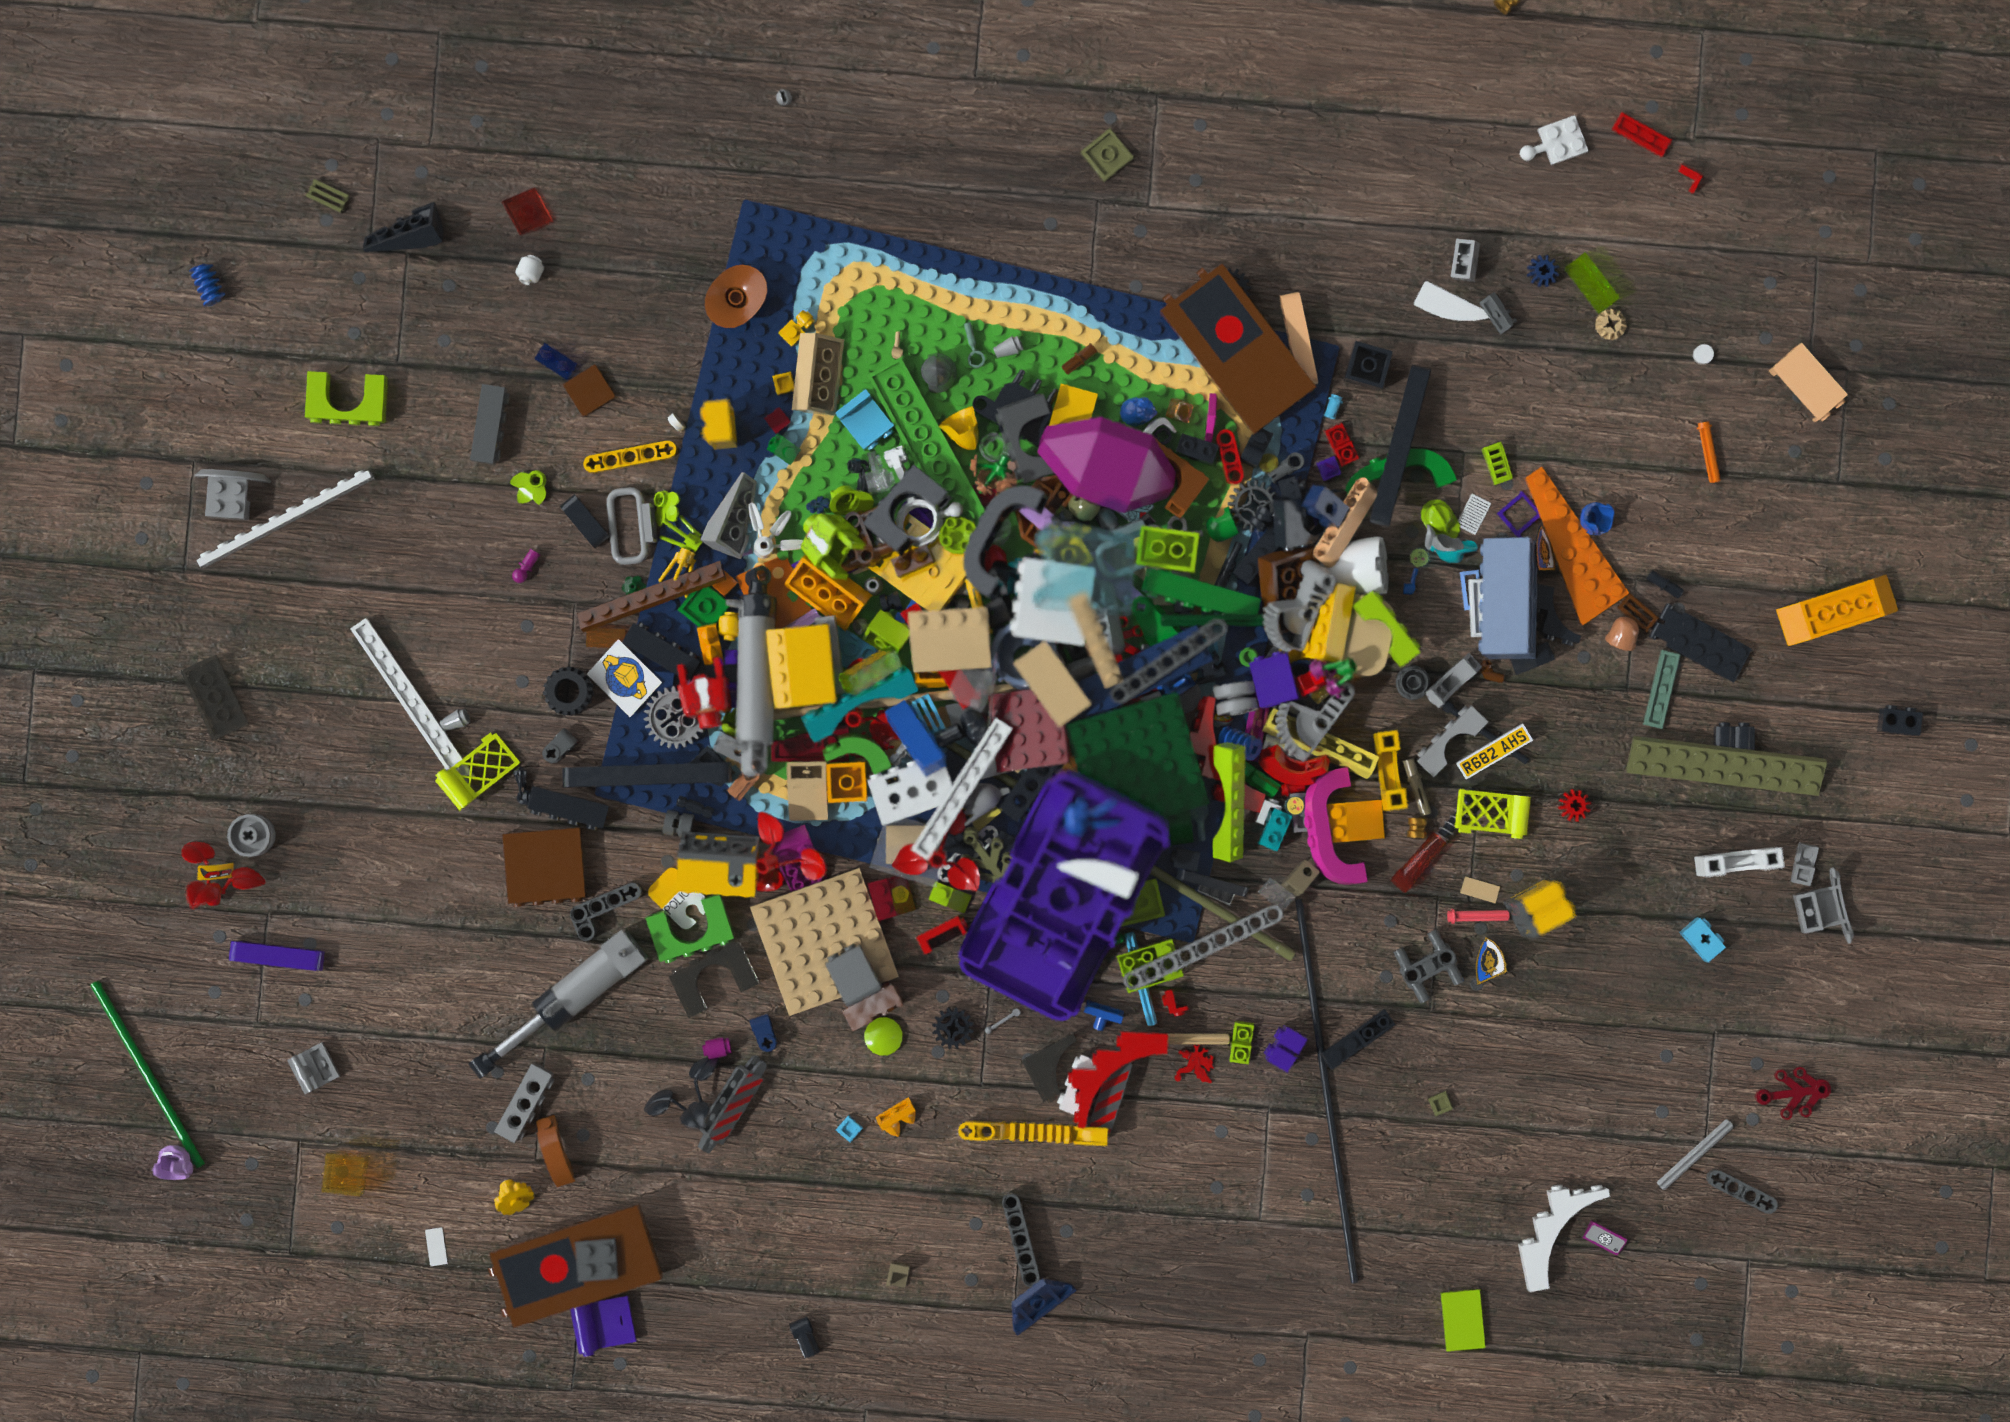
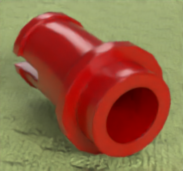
(1287, 789)

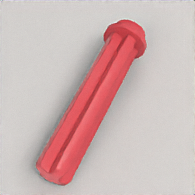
(1491, 915)

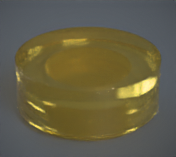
(1268, 463)

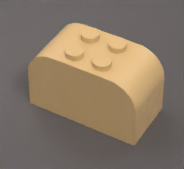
(1367, 643)

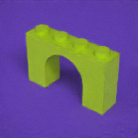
(371, 409)

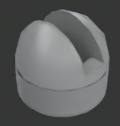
(788, 96)
(860, 625)

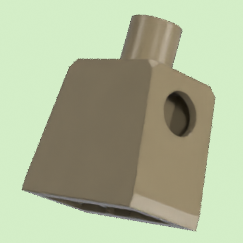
(1296, 881)

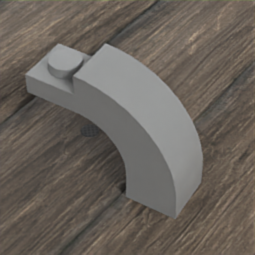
(1452, 680)

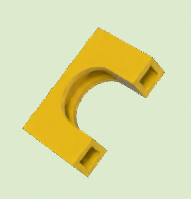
(1392, 793)

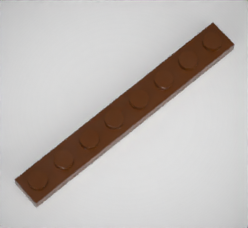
(651, 596)

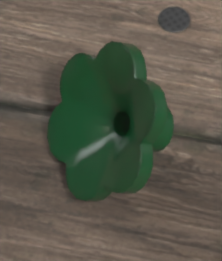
(636, 581)

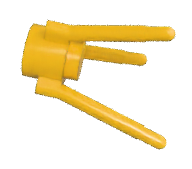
(684, 559)

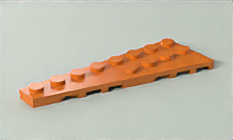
(1584, 568)

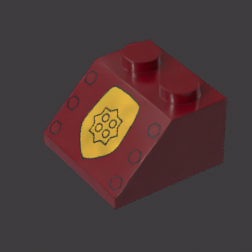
(891, 897)

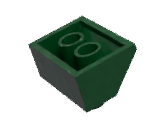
(1179, 828)

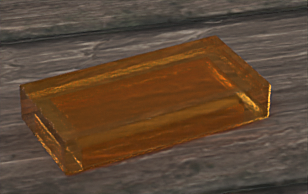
(604, 637)

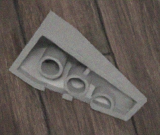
(729, 524)

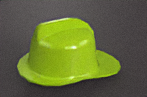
(847, 500)
(1441, 518)

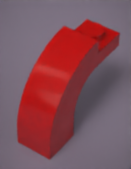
(1292, 771)

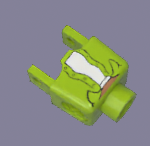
(829, 541)

